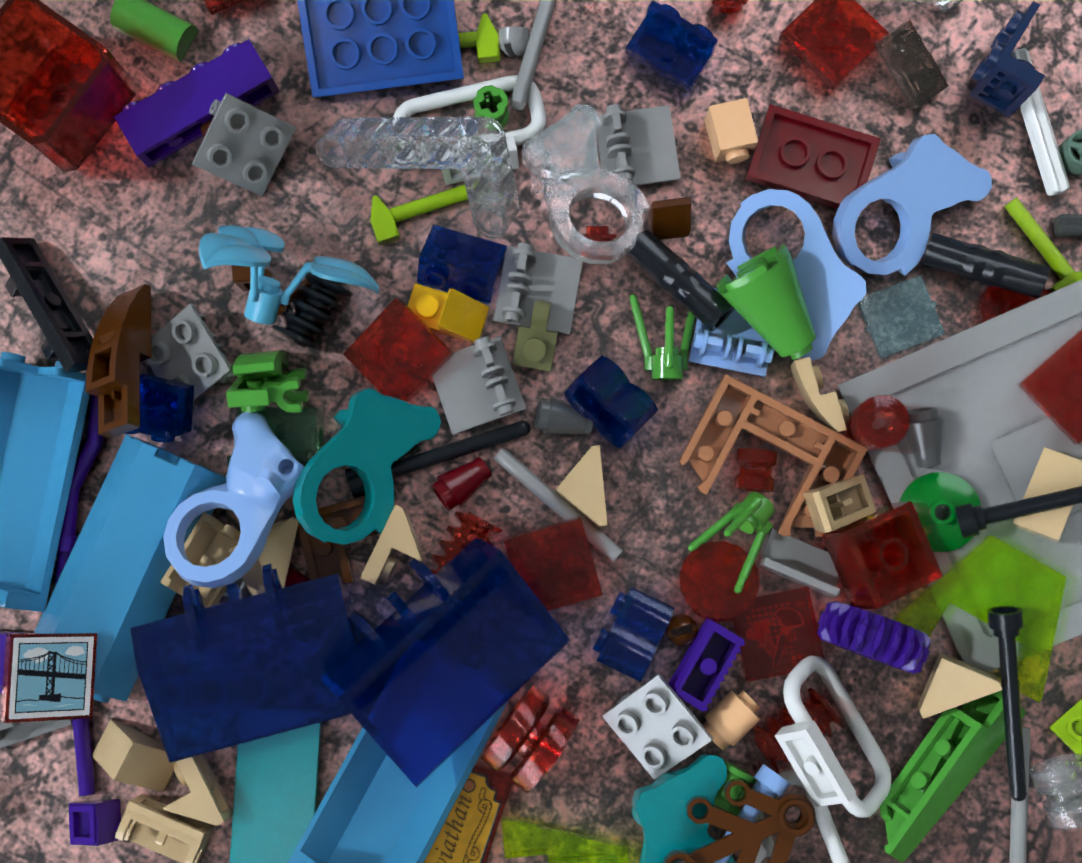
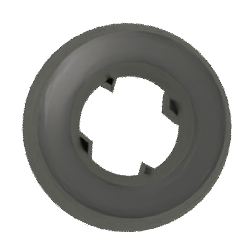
(559, 417)
(925, 436)

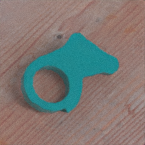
(372, 437)
(662, 808)

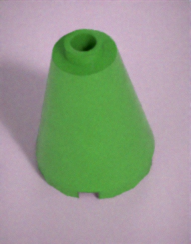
(772, 301)

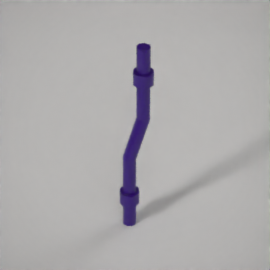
(82, 467)

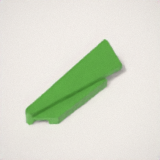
(941, 770)

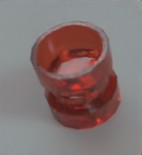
(755, 479)

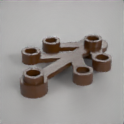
(747, 834)

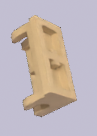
(1052, 474)
(205, 547)
(163, 831)

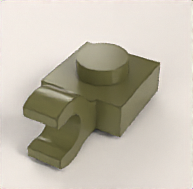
(535, 343)

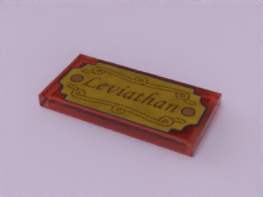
(473, 819)

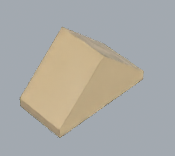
(585, 488)
(839, 503)
(275, 552)
(953, 685)
(133, 757)

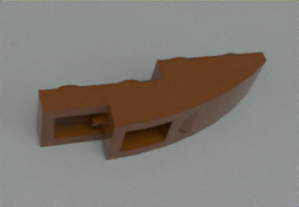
(115, 360)

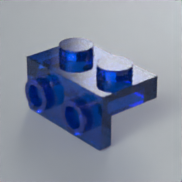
(672, 45)
(460, 263)
(164, 408)

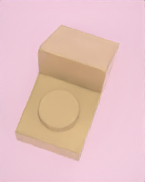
(396, 535)
(206, 799)

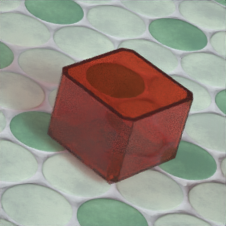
(48, 57)

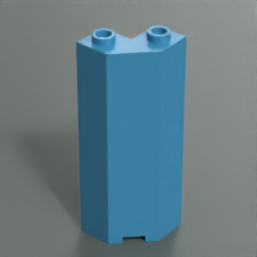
(38, 454)
(121, 559)
(379, 813)

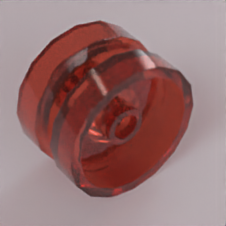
(533, 740)

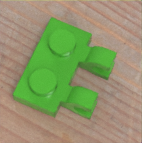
(257, 393)

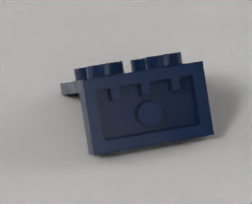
(1002, 79)

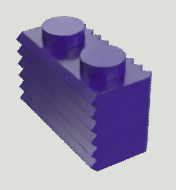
(705, 664)

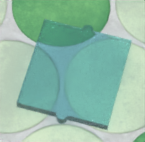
(900, 316)

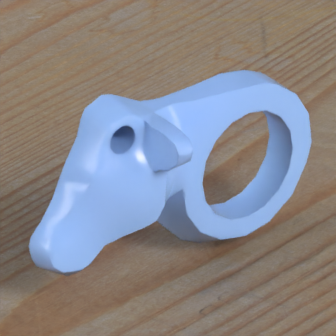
(918, 185)
(826, 283)
(256, 487)

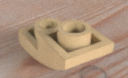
(825, 407)

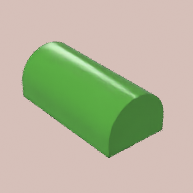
(153, 27)

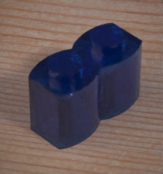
(610, 401)
(634, 633)

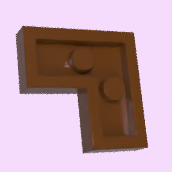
(331, 557)

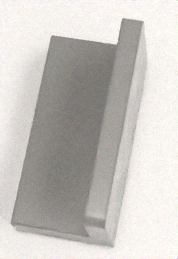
(799, 563)

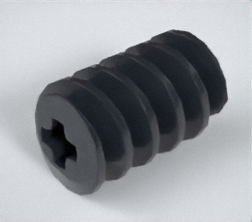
(312, 310)

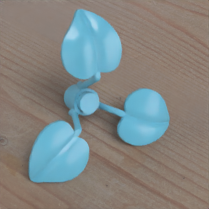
(248, 248)

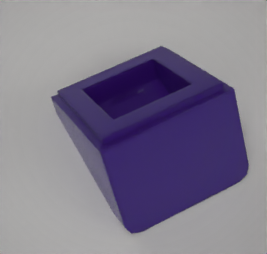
(94, 821)

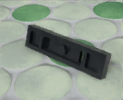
(48, 302)

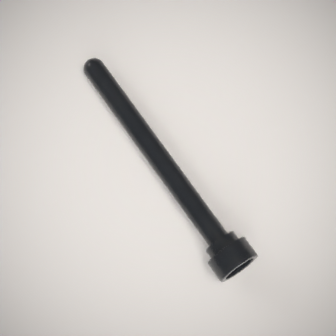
(445, 453)
(975, 518)
(1006, 625)

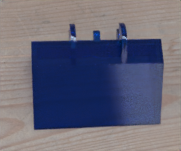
(445, 658)
(245, 663)

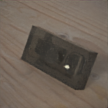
(911, 64)

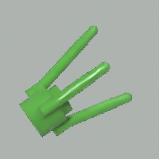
(667, 362)
(748, 516)

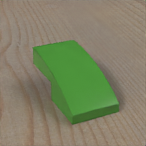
(261, 365)

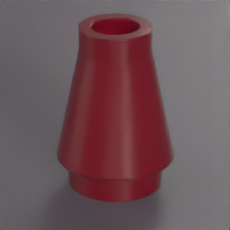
(460, 483)

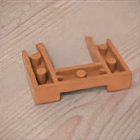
(742, 407)

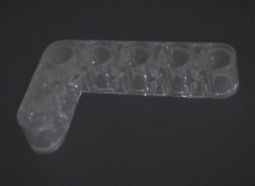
(462, 143)

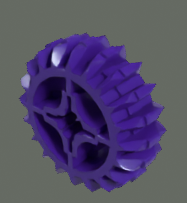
(874, 637)

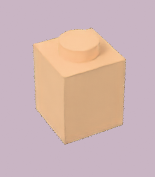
(731, 131)

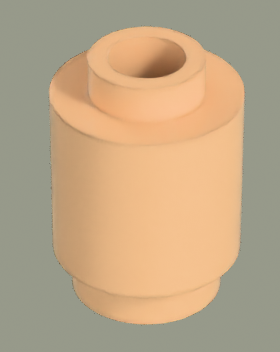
(732, 719)

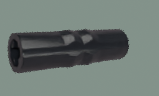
(986, 265)
(680, 280)

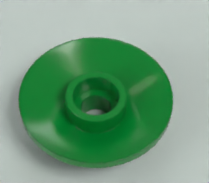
(937, 489)

